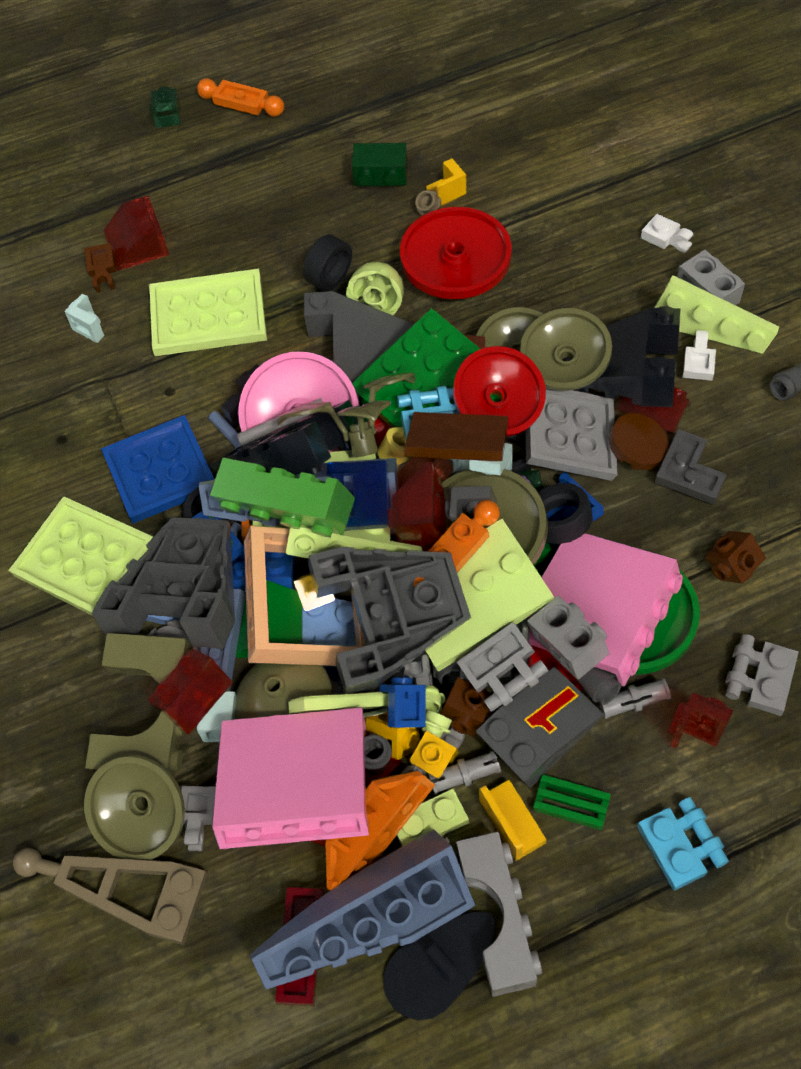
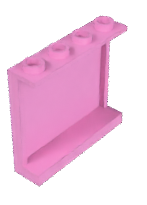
(618, 590)
(291, 779)

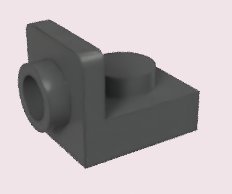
(465, 499)

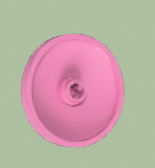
(292, 382)

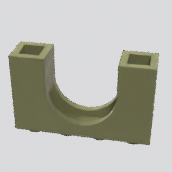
(148, 657)

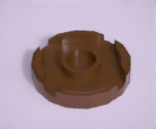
(638, 441)

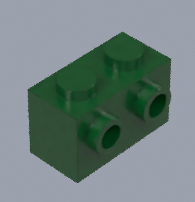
(379, 164)

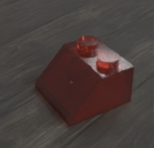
(135, 234)
(419, 509)

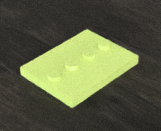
(207, 312)
(79, 554)
(498, 590)

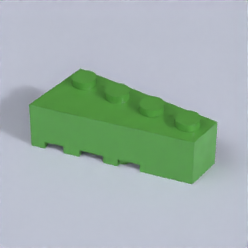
(283, 496)

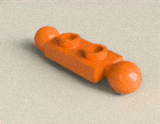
(240, 97)
(466, 534)

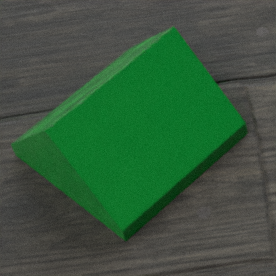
(284, 618)

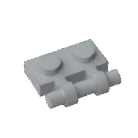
(497, 657)
(772, 677)

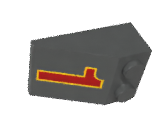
(540, 725)

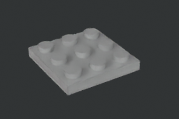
(573, 435)

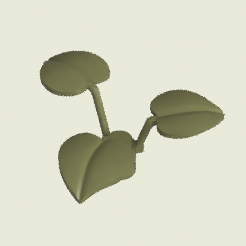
(361, 434)

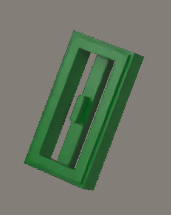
(575, 789)

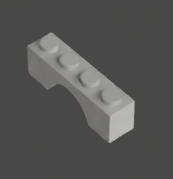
(509, 959)

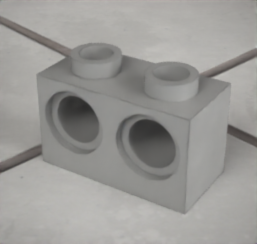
(712, 276)
(564, 640)

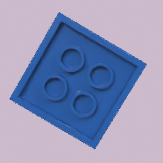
(157, 468)

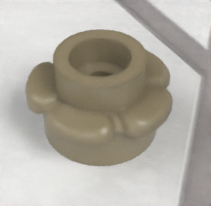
(425, 197)

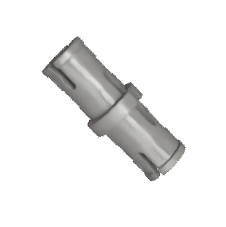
(636, 697)
(466, 771)

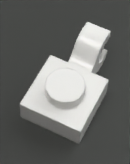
(666, 232)
(698, 360)

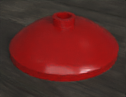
(507, 375)

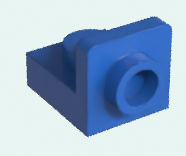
(405, 703)

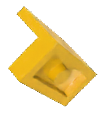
(512, 819)

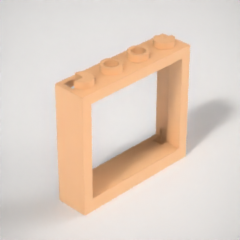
(259, 649)

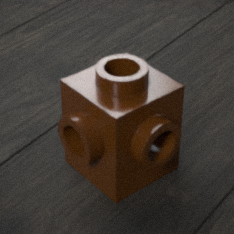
(735, 557)
(466, 708)

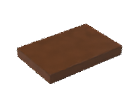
(457, 436)

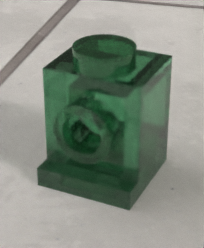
(165, 100)

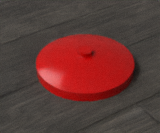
(455, 252)

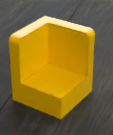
(453, 183)

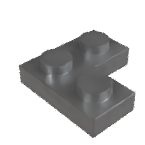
(684, 474)

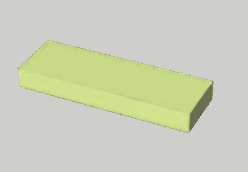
(338, 702)

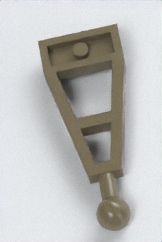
(175, 905)

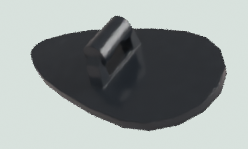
(436, 968)

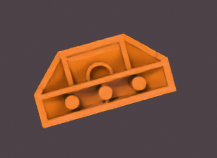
(388, 808)

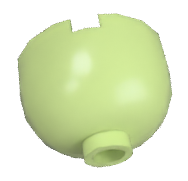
(377, 287)

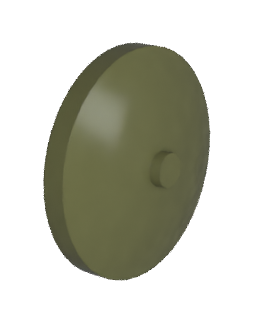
(518, 506)

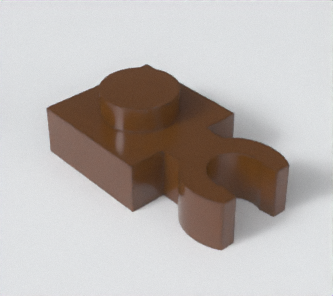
(100, 263)

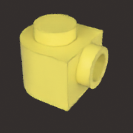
(393, 446)

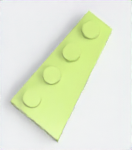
(721, 319)

